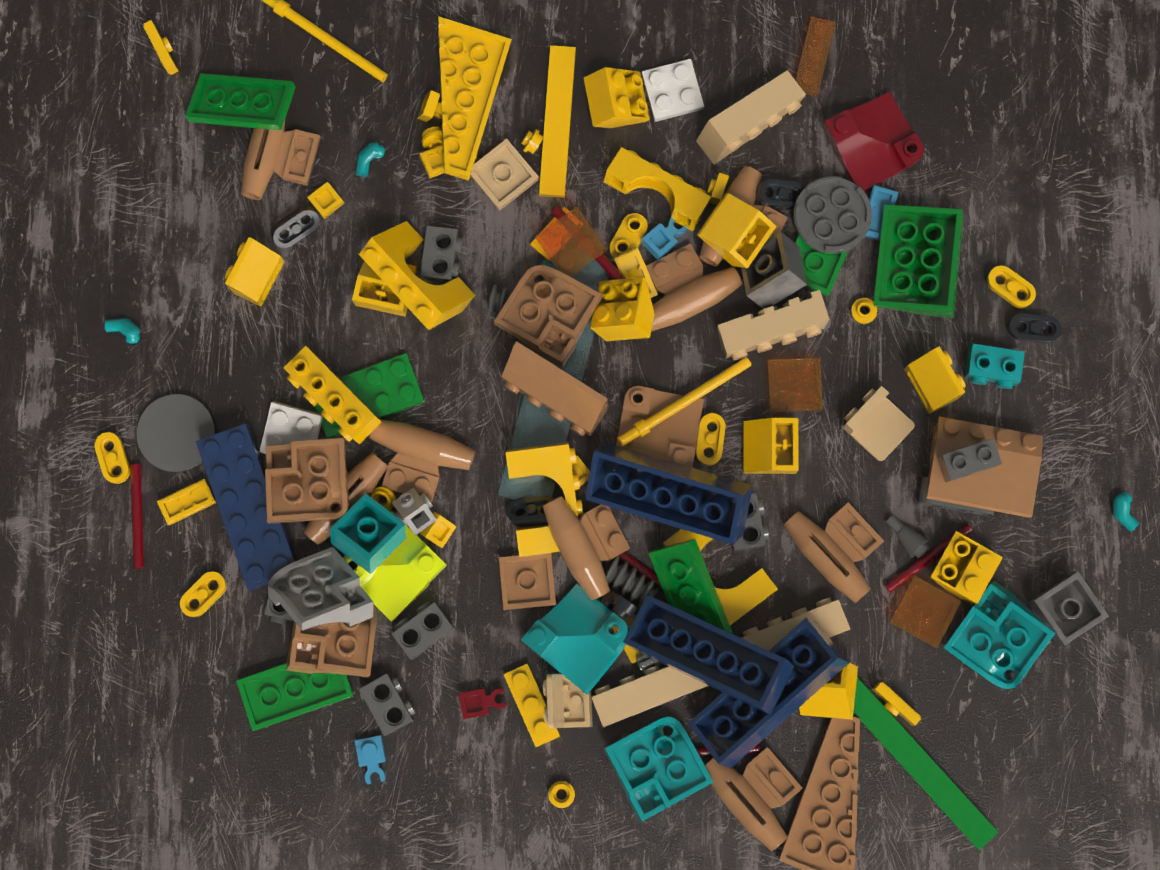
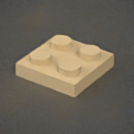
(503, 174)

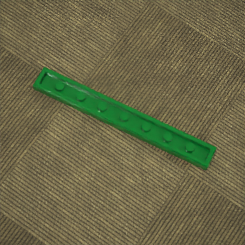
(922, 768)

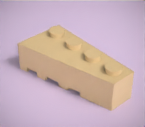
(750, 117)
(773, 326)

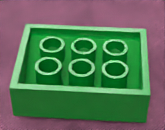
(919, 260)

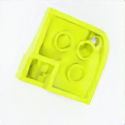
(400, 576)

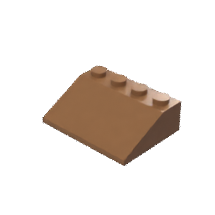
(554, 390)
(1002, 489)

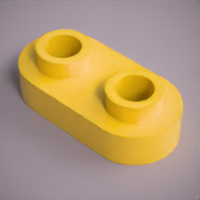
(627, 235)
(1012, 284)
(710, 440)
(111, 459)
(203, 593)

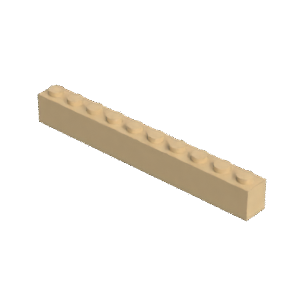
(668, 684)

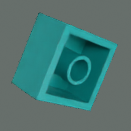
(368, 533)

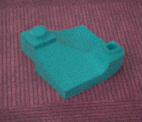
(1000, 637)
(578, 638)
(657, 767)

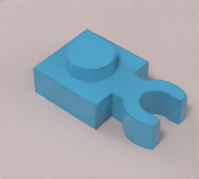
(662, 239)
(371, 753)

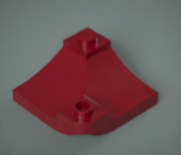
(873, 141)

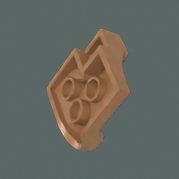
(548, 313)
(672, 438)
(306, 481)
(333, 648)

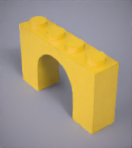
(428, 302)
(553, 462)
(739, 599)

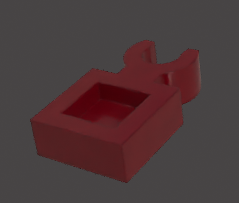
(477, 704)

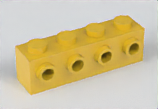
(332, 395)

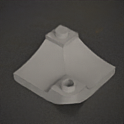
(320, 591)

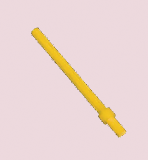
(283, 9)
(643, 427)

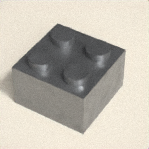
(774, 272)
(1069, 608)

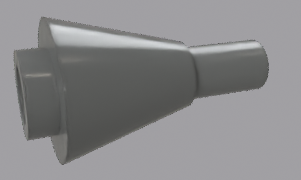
(913, 542)

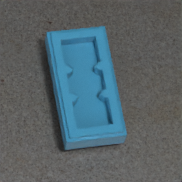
(878, 198)

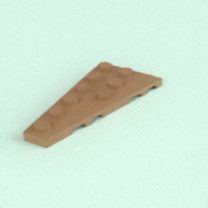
(826, 816)

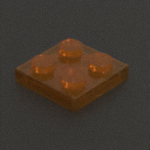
(571, 242)
(795, 385)
(925, 612)

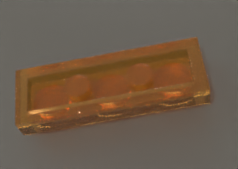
(814, 55)

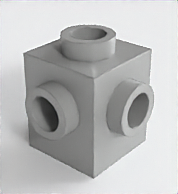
(414, 510)

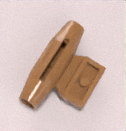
(285, 153)
(745, 189)
(685, 288)
(419, 456)
(360, 480)
(586, 542)
(837, 547)
(754, 794)

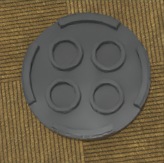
(832, 215)
(170, 430)

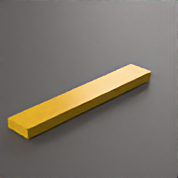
(557, 121)

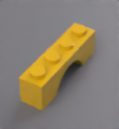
(632, 172)

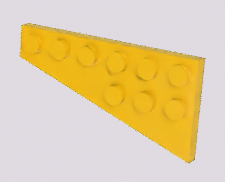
(469, 78)

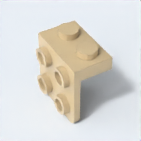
(878, 424)
(566, 703)

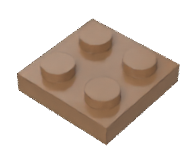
(527, 581)

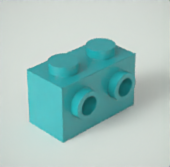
(994, 366)

